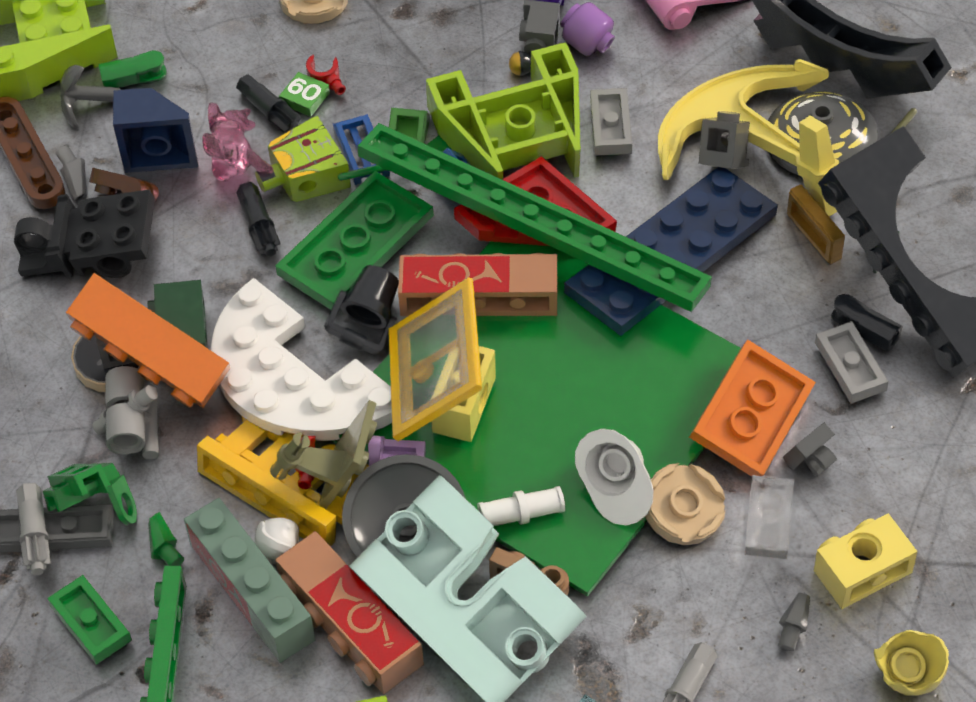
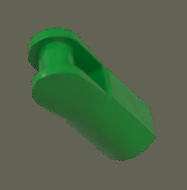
(133, 70)

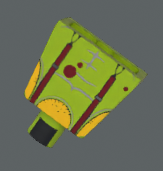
(305, 163)

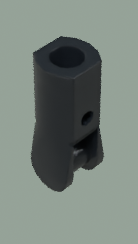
(869, 323)

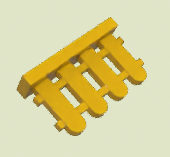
(248, 476)

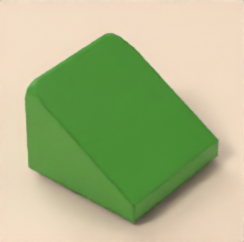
(410, 122)

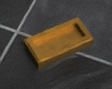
(815, 224)

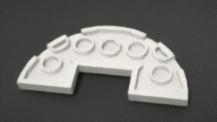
(276, 387)

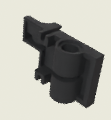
(96, 234)

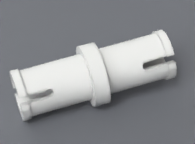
(523, 506)

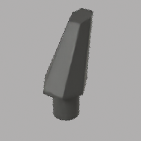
(794, 621)

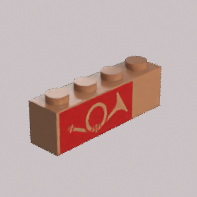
(500, 281)
(350, 614)

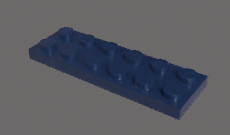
(691, 229)

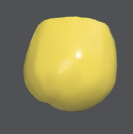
(913, 662)

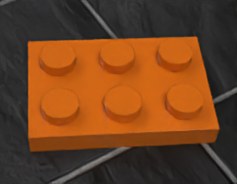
(752, 409)

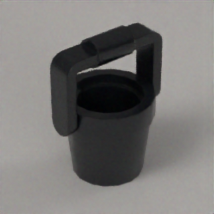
(368, 304)

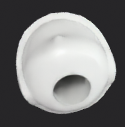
(276, 537)

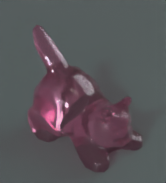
(229, 146)

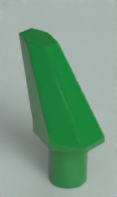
(163, 541)

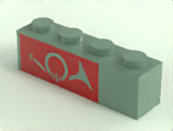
(250, 580)

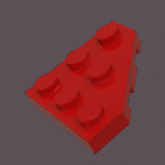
(543, 181)

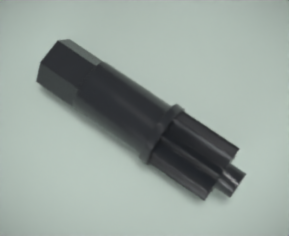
(269, 104)
(259, 223)

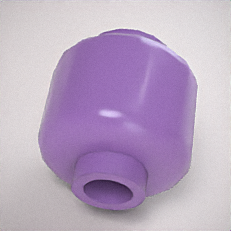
(587, 29)

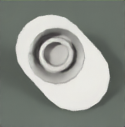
(614, 476)

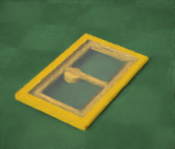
(434, 359)

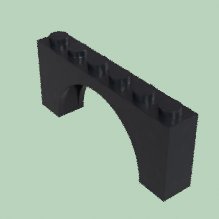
(866, 196)

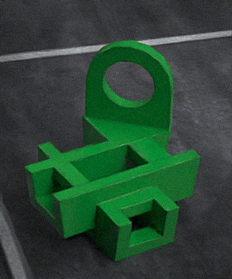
(85, 480)

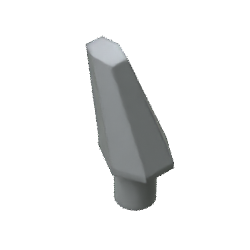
(73, 172)

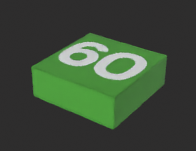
(305, 94)

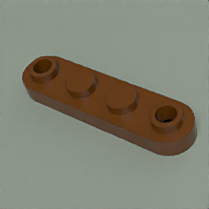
(28, 156)

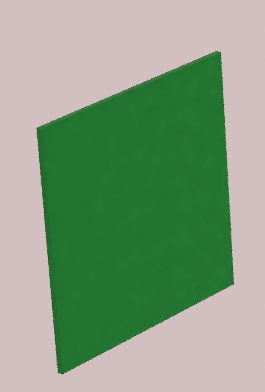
(554, 388)

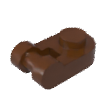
(111, 182)

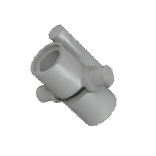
(129, 414)

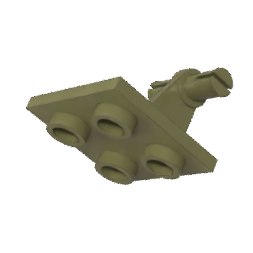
(329, 465)

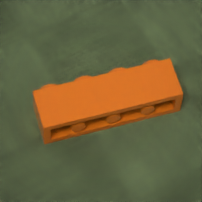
(148, 341)

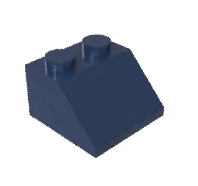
(152, 132)

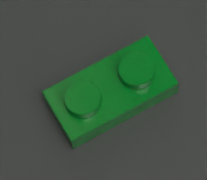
(89, 619)

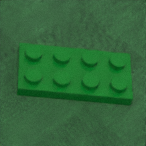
(357, 233)

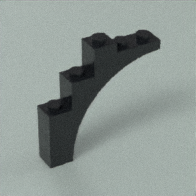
(878, 61)

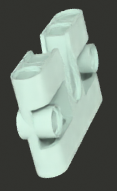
(475, 634)

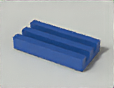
(351, 125)

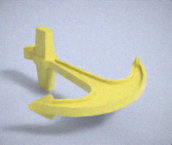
(730, 93)

